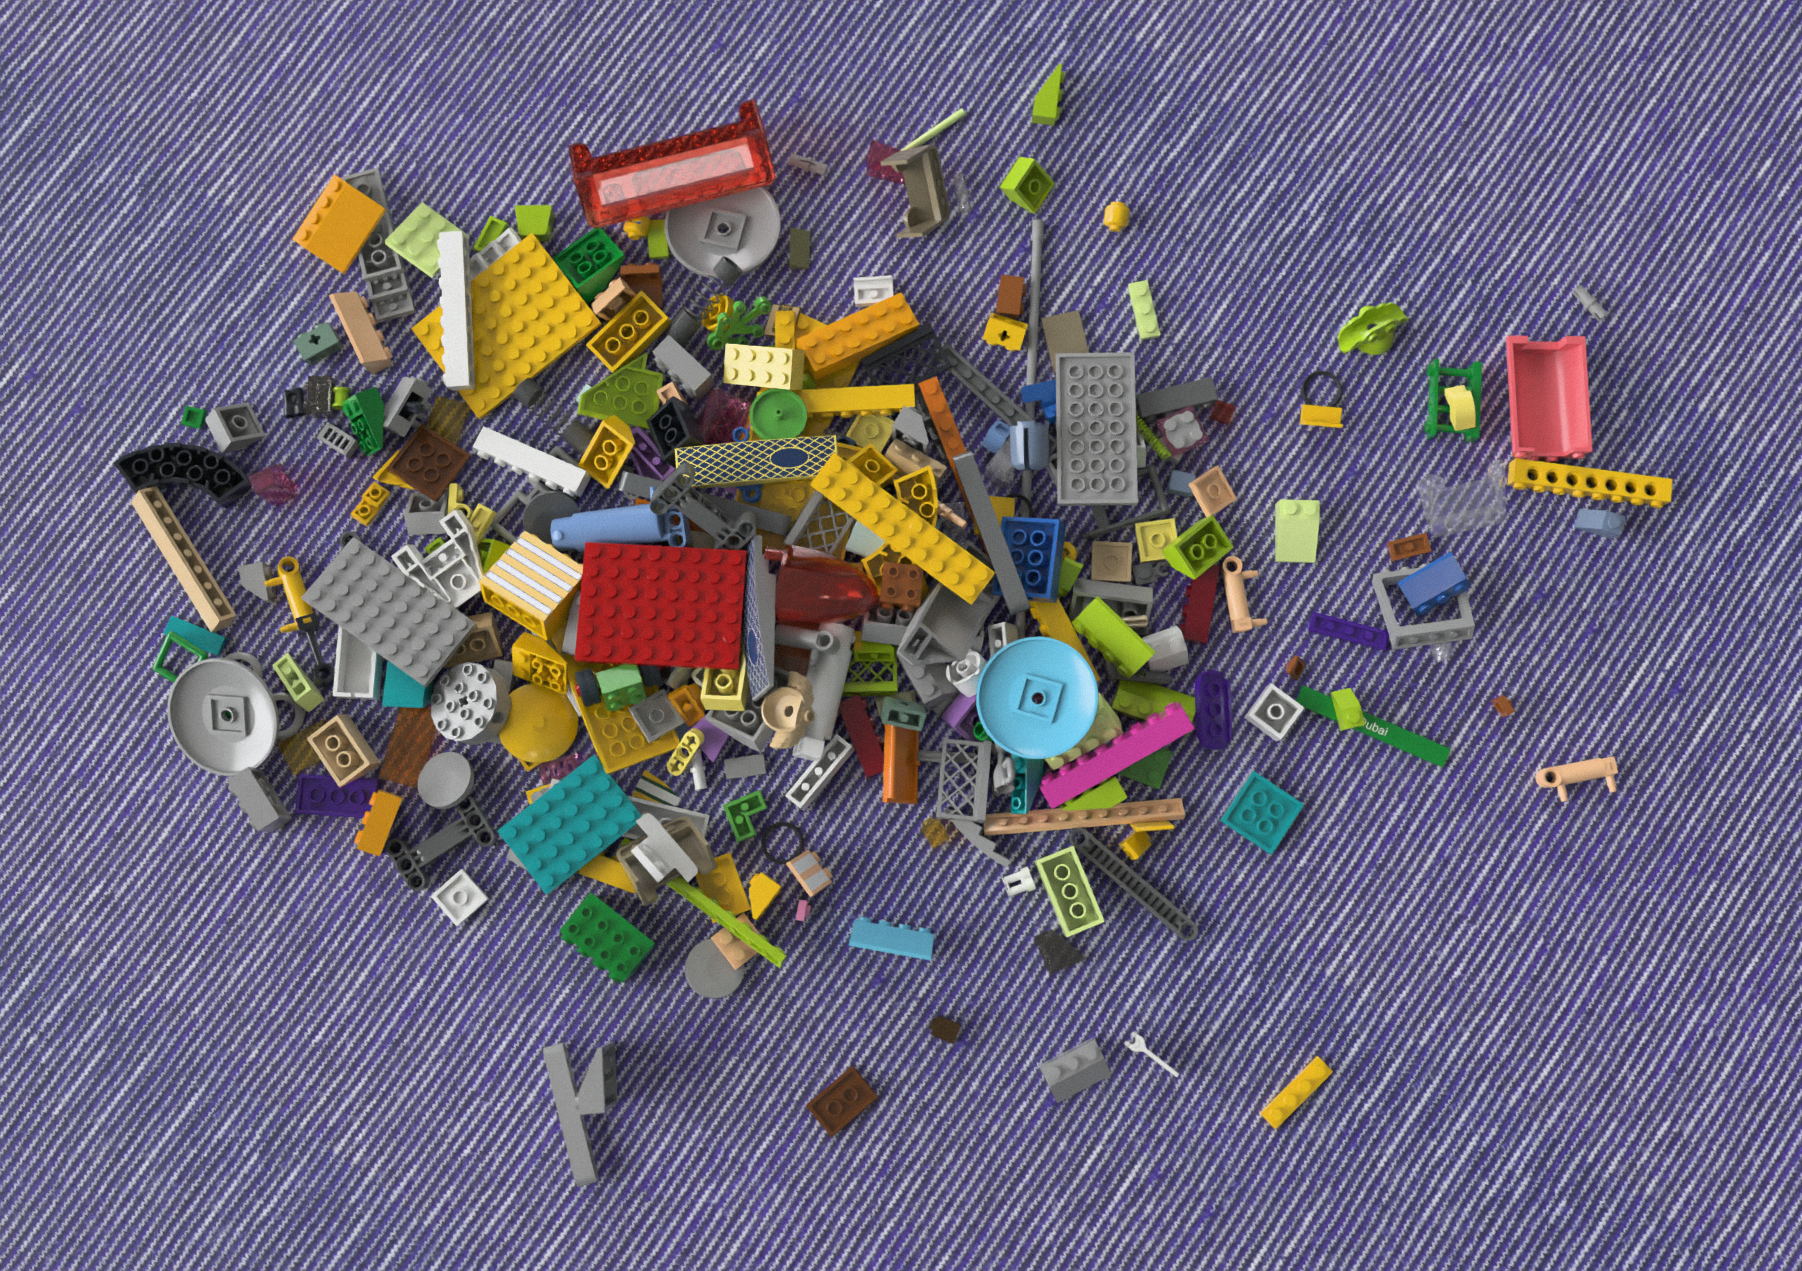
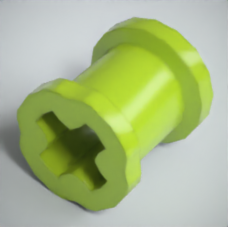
(341, 395)

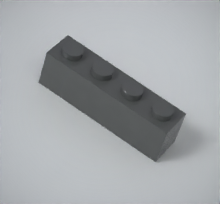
(1175, 398)

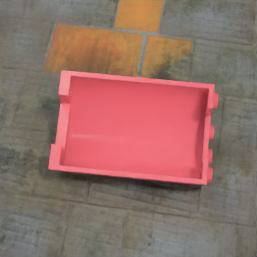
(1548, 398)

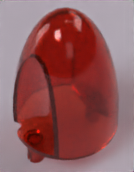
(819, 587)

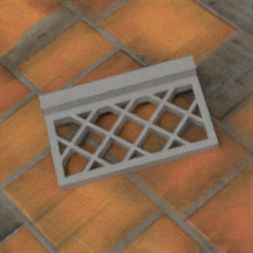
(806, 516)
(980, 785)

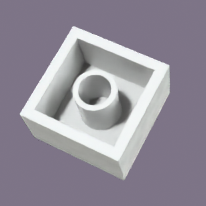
(1274, 712)

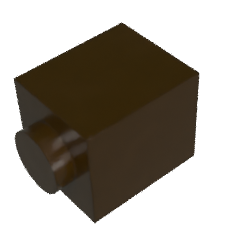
(944, 1028)

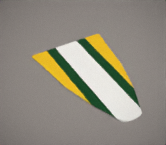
(654, 790)

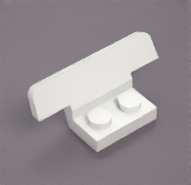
(660, 852)

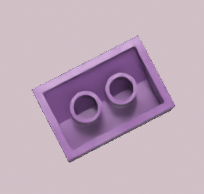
(963, 716)

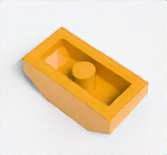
(688, 703)

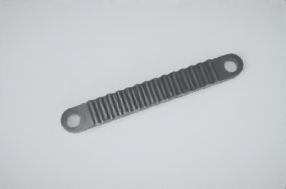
(1133, 884)

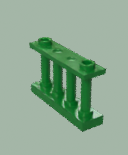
(1474, 376)

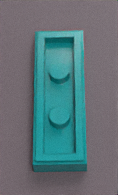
(196, 635)

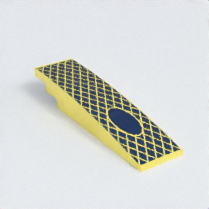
(757, 461)

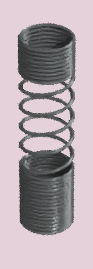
(687, 322)
(576, 435)

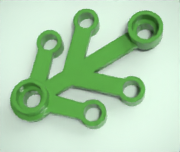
(720, 338)

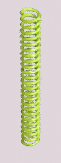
(1153, 438)

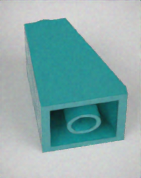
(404, 691)

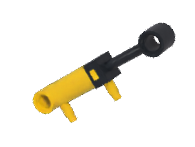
(305, 619)

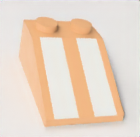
(810, 873)

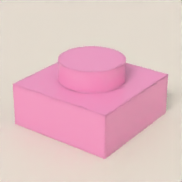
(803, 910)

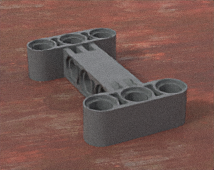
(702, 510)
(441, 844)

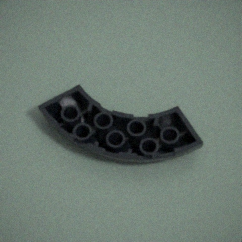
(184, 466)

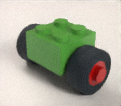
(618, 685)

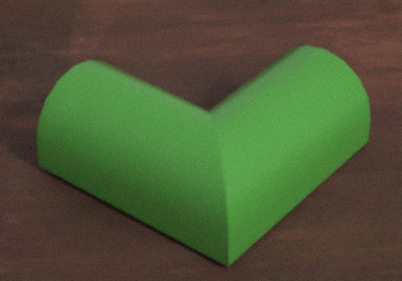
(739, 812)

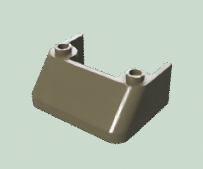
(924, 188)

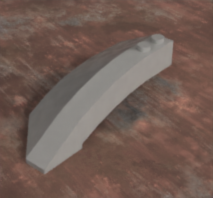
(945, 622)

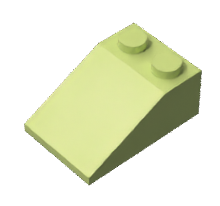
(1296, 530)

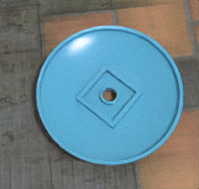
(1008, 690)

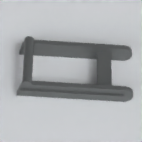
(1101, 517)

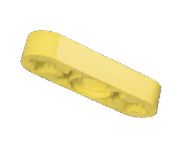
(692, 749)

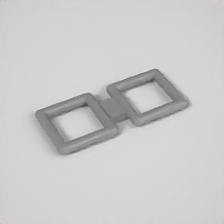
(519, 495)

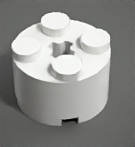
(966, 673)

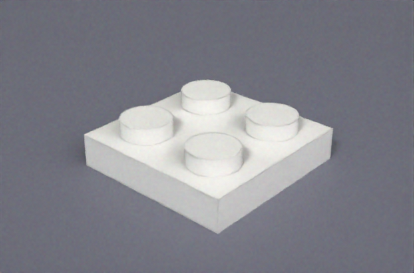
(459, 897)

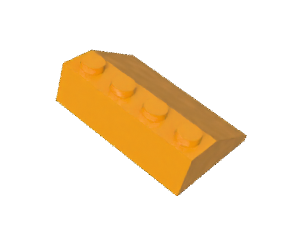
(339, 224)

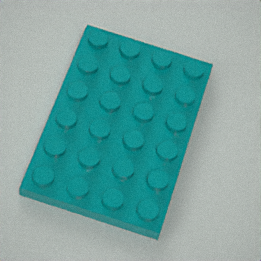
(570, 824)

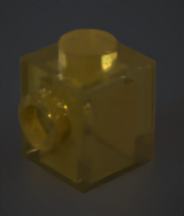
(934, 832)

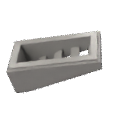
(348, 450)

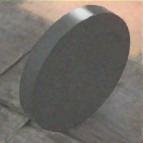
(543, 509)

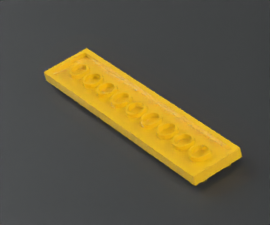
(902, 528)

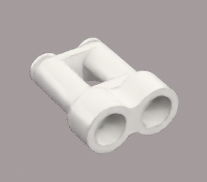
(1026, 879)

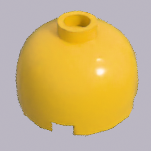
(725, 305)

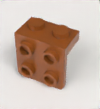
(645, 278)
(901, 587)

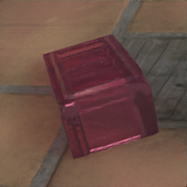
(574, 761)

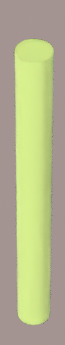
(937, 129)

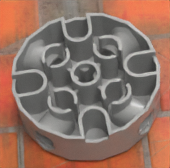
(470, 703)

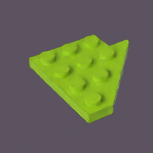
(626, 394)

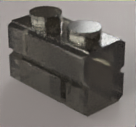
(319, 397)

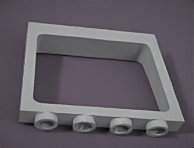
(1424, 633)

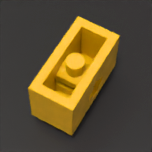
(1015, 332)

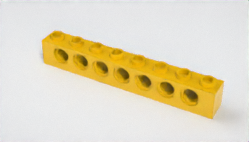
(1659, 487)

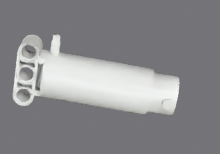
(828, 684)

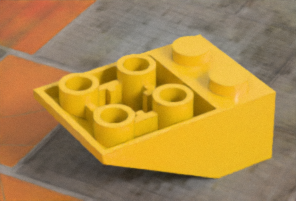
(539, 663)

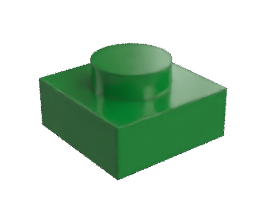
(194, 417)

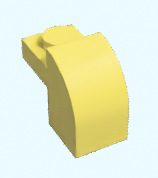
(1461, 407)

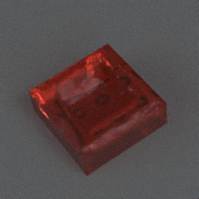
(1222, 412)

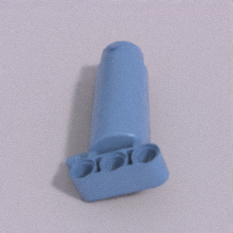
(619, 526)

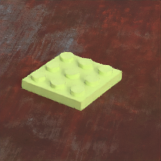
(418, 238)

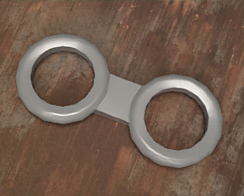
(257, 668)

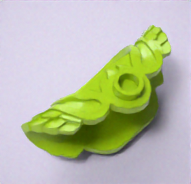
(1378, 338)

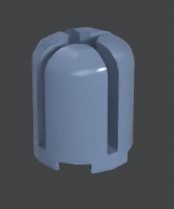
(1029, 445)

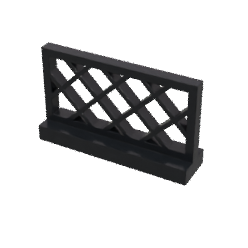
(903, 346)

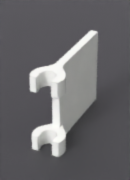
(1139, 1045)

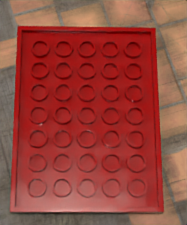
(661, 606)

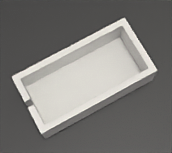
(356, 669)

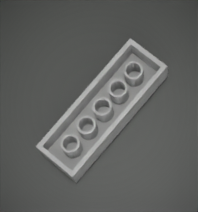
(890, 626)

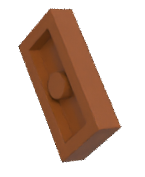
(1408, 547)

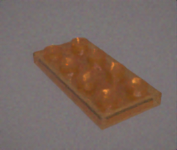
(408, 746)

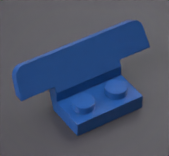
(1046, 393)

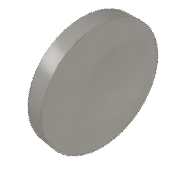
(446, 780)
(710, 971)

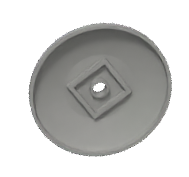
(749, 242)
(200, 723)

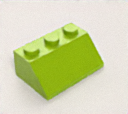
(1198, 548)

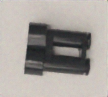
(293, 410)

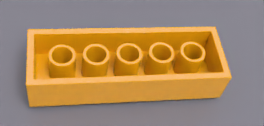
(857, 336)

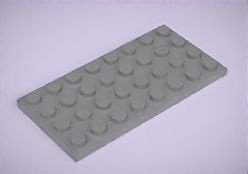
(1096, 429)
(389, 612)

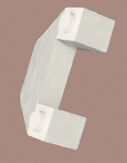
(453, 568)

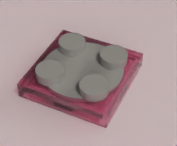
(1182, 431)

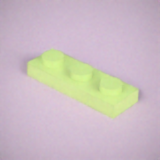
(1143, 310)

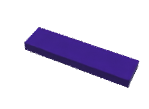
(1348, 631)

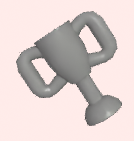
(1004, 773)

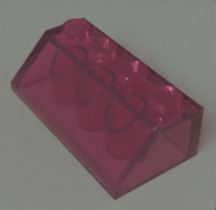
(722, 416)

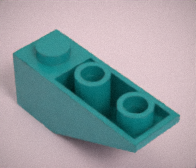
(1026, 783)

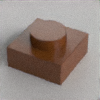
(1503, 705)

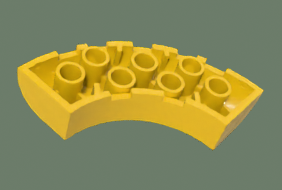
(920, 495)

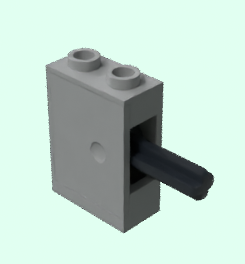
(406, 405)

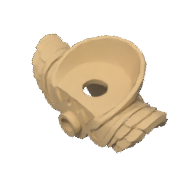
(789, 711)

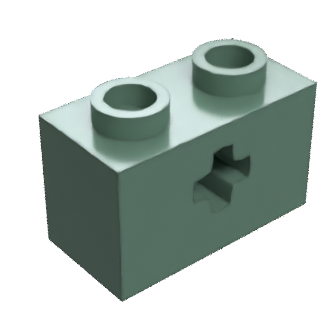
(328, 343)
(903, 714)

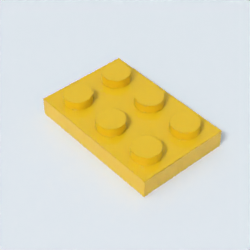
(724, 886)

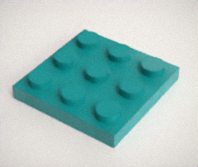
(1261, 812)

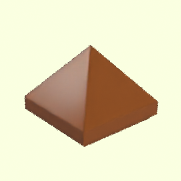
(1295, 667)

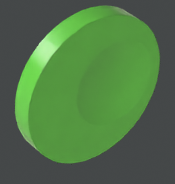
(778, 414)

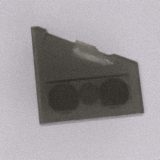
(1056, 951)

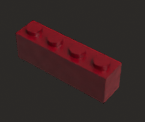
(1199, 606)
(862, 735)

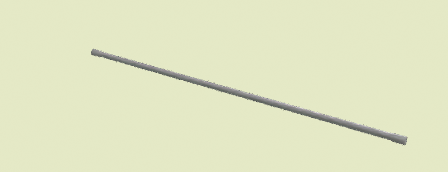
(1037, 236)

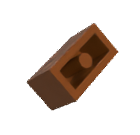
(1009, 296)

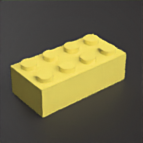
(764, 366)
(726, 688)

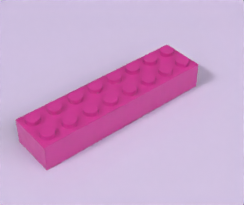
(1116, 755)

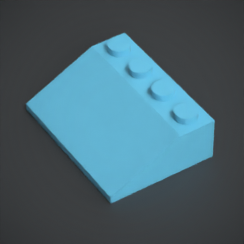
(892, 939)

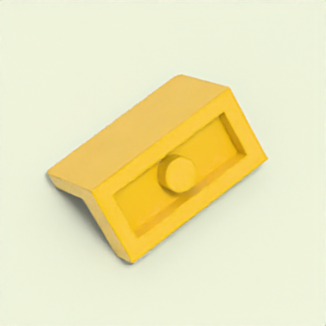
(1321, 416)

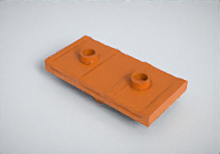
(900, 765)

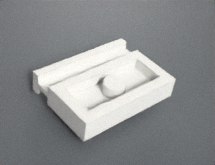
(872, 290)

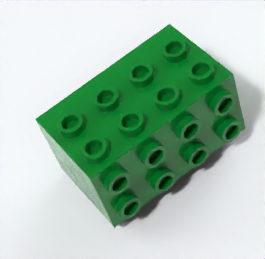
(607, 939)

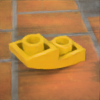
(371, 504)

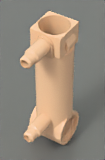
(1236, 596)
(1578, 772)

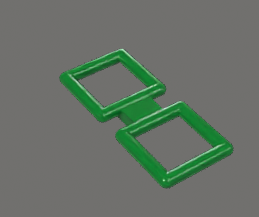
(172, 636)

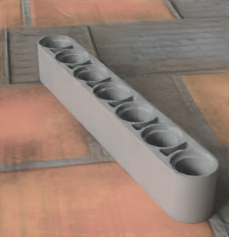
(572, 1123)

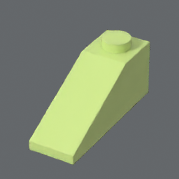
(298, 683)

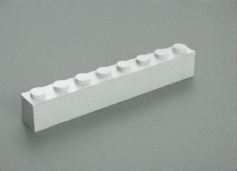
(457, 310)

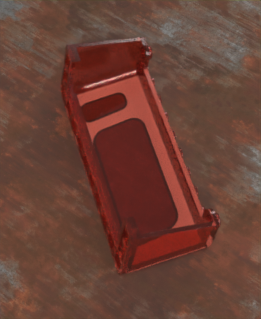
(673, 170)

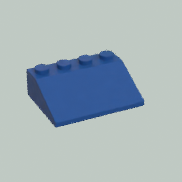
(1037, 555)

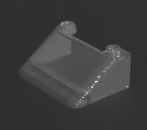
(1464, 505)

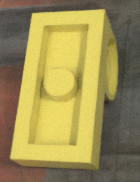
(456, 495)

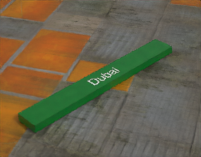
(1378, 729)

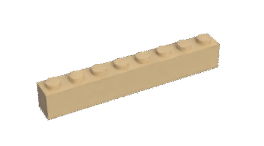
(183, 559)

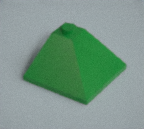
(590, 263)

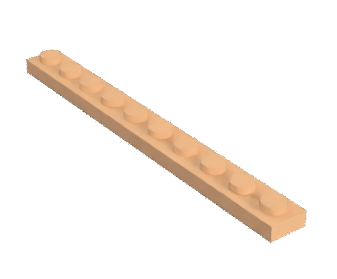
(1059, 819)

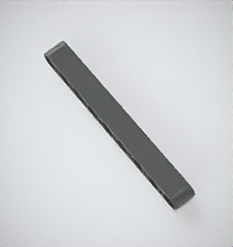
(767, 519)
(991, 533)

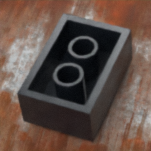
(674, 428)

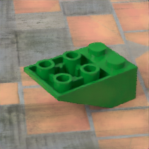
(367, 419)

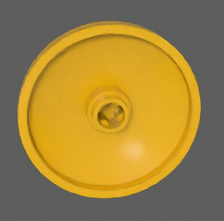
(539, 724)

